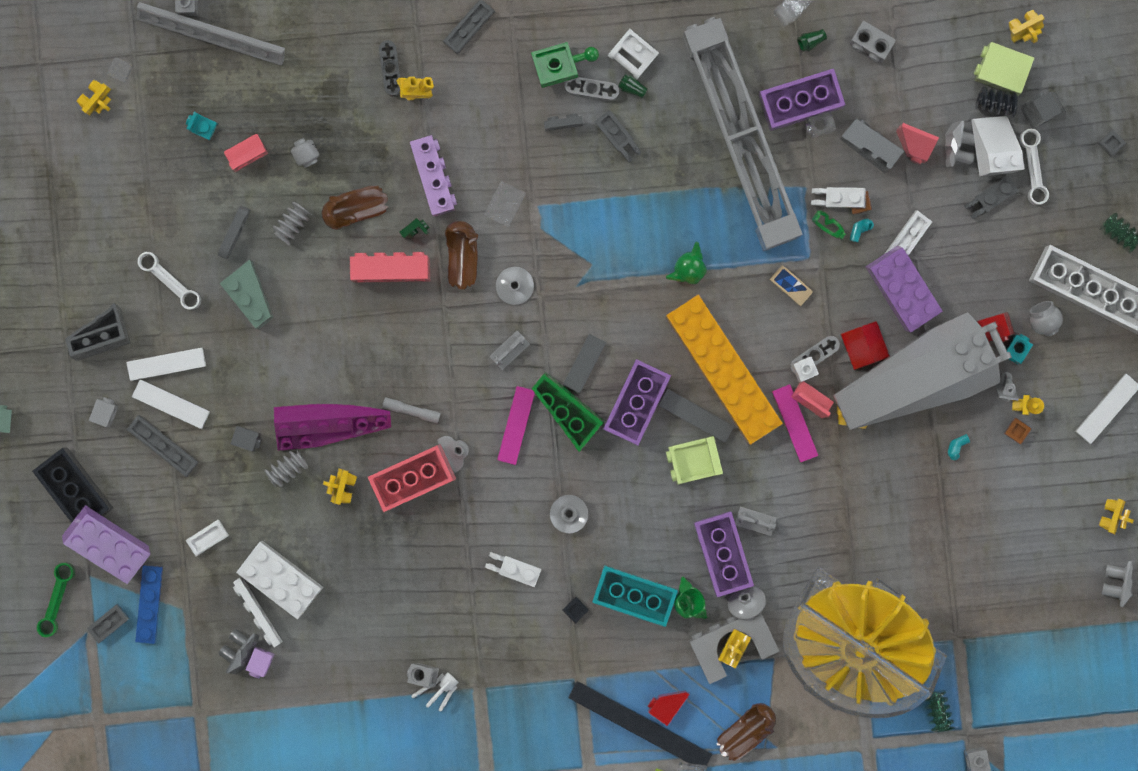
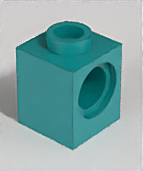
(1016, 357)

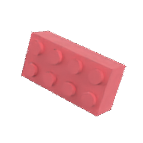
(390, 268)
(412, 478)

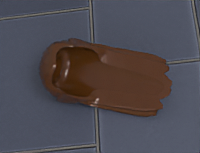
(354, 207)
(462, 254)
(747, 732)

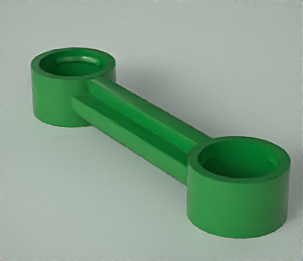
(56, 599)

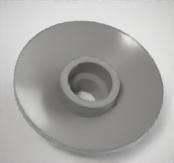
(518, 295)
(571, 524)
(749, 608)

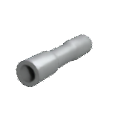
(398, 406)

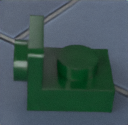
(411, 229)

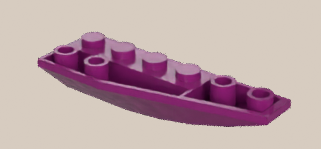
(325, 424)

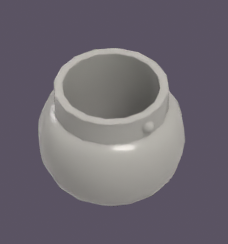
(1046, 318)

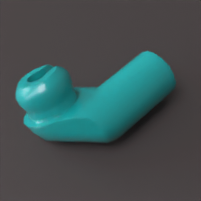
(860, 227)
(955, 446)

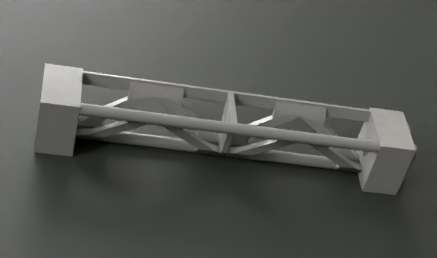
(704, 42)

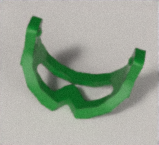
(838, 234)

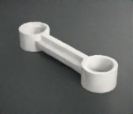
(1034, 167)
(165, 277)

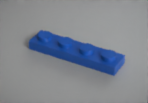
(149, 604)

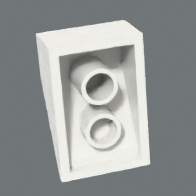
(996, 146)

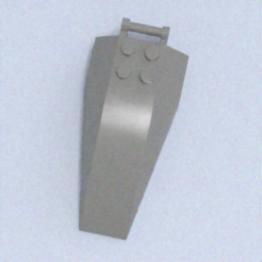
(928, 372)

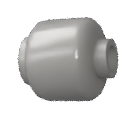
(305, 152)

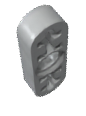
(576, 91)
(829, 351)

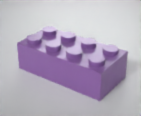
(801, 99)
(903, 288)
(637, 402)
(106, 544)
(723, 554)

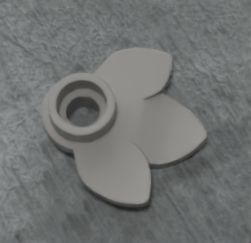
(449, 446)

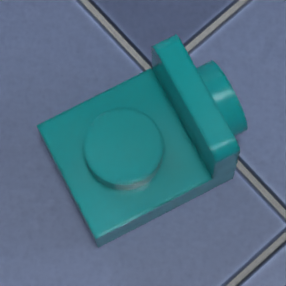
(201, 126)

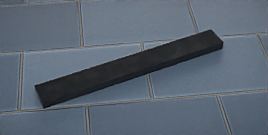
(639, 725)

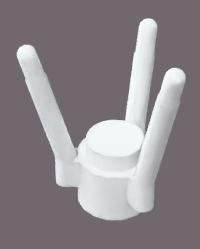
(447, 683)

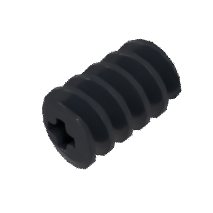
(997, 100)

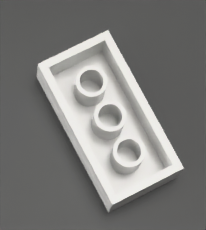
(279, 579)

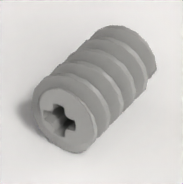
(291, 223)
(286, 469)

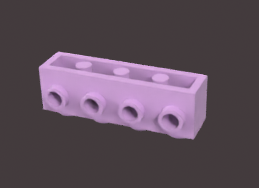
(432, 175)

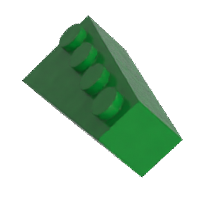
(568, 411)

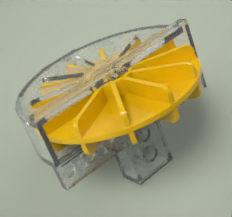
(861, 648)

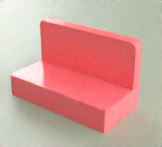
(245, 152)
(812, 399)

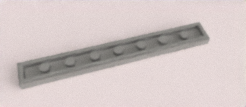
(210, 33)

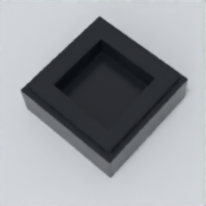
(575, 609)

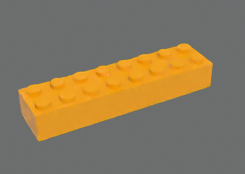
(723, 369)

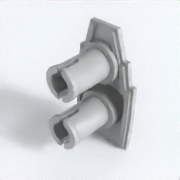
(954, 138)
(1125, 592)

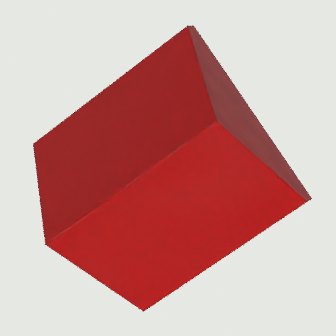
(865, 345)

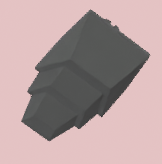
(239, 660)

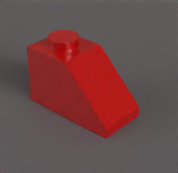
(667, 705)

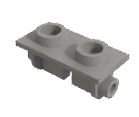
(509, 350)
(1006, 389)
(755, 521)

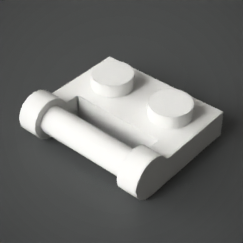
(637, 49)

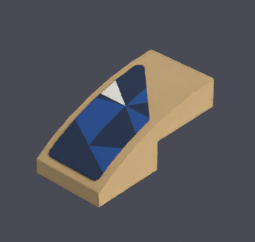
(791, 285)

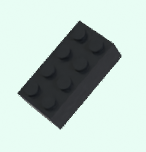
(70, 485)

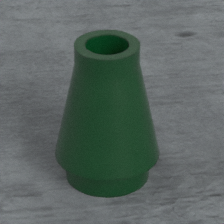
(809, 40)
(632, 86)

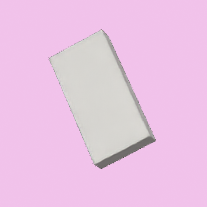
(207, 537)

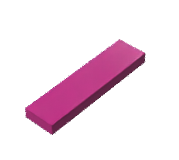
(795, 423)
(516, 425)

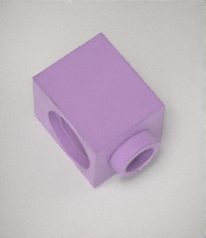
(259, 662)

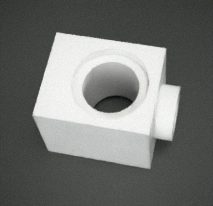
(805, 369)

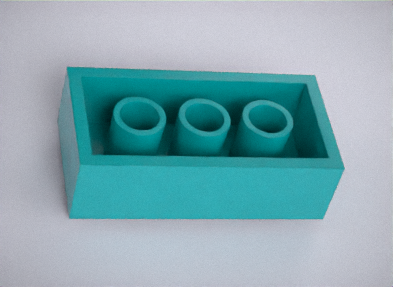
(634, 595)

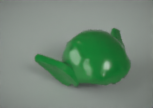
(689, 267)
(689, 601)

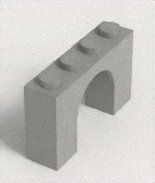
(706, 644)

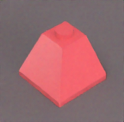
(916, 143)

